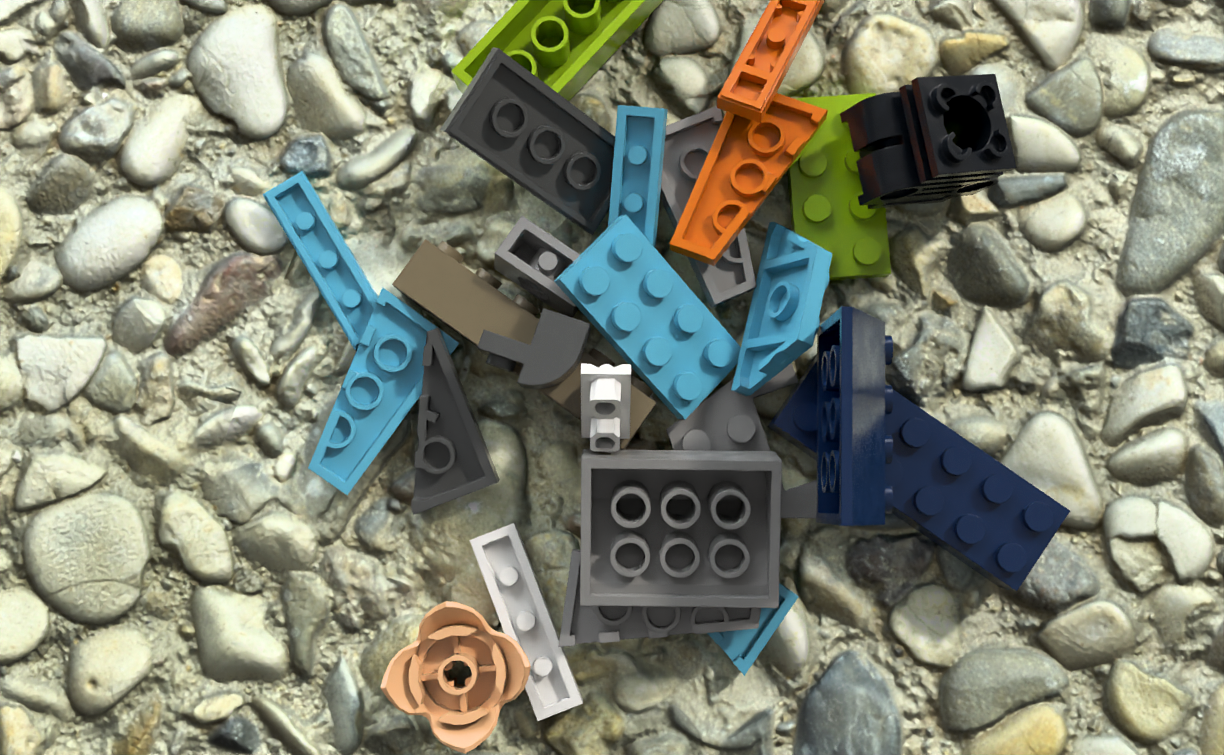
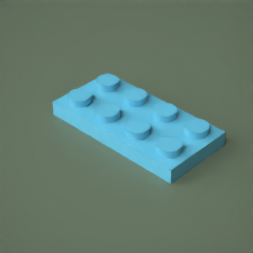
(650, 317)

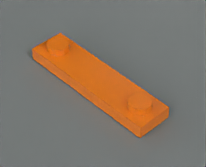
(767, 57)

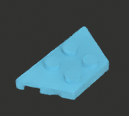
(782, 307)

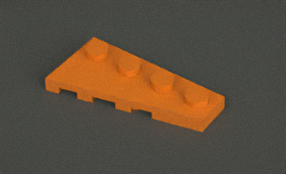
(741, 173)

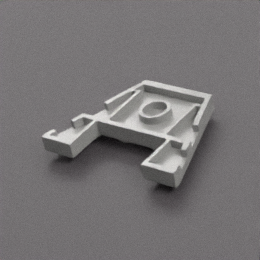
(732, 424)

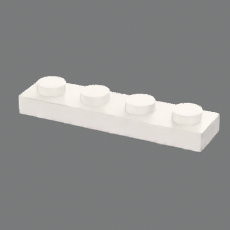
(527, 619)

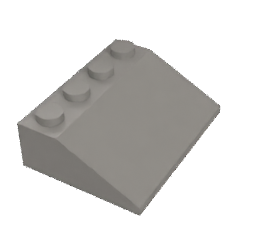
(680, 528)

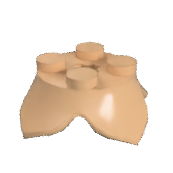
(420, 681)

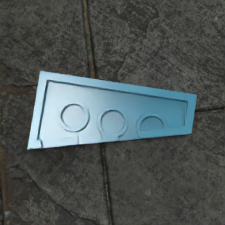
(375, 393)

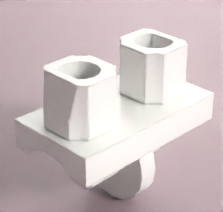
(605, 405)

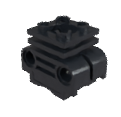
(930, 140)

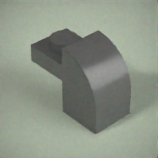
(549, 358)

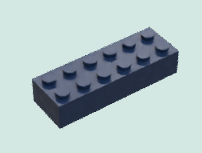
(946, 487)

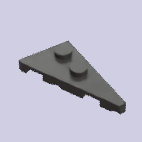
(450, 445)

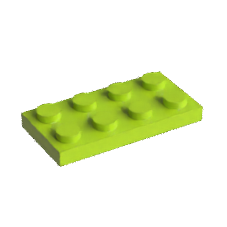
(825, 198)

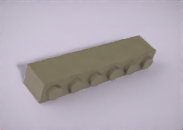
(473, 304)

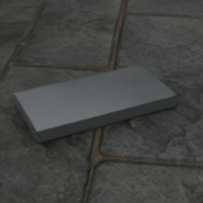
(536, 139)

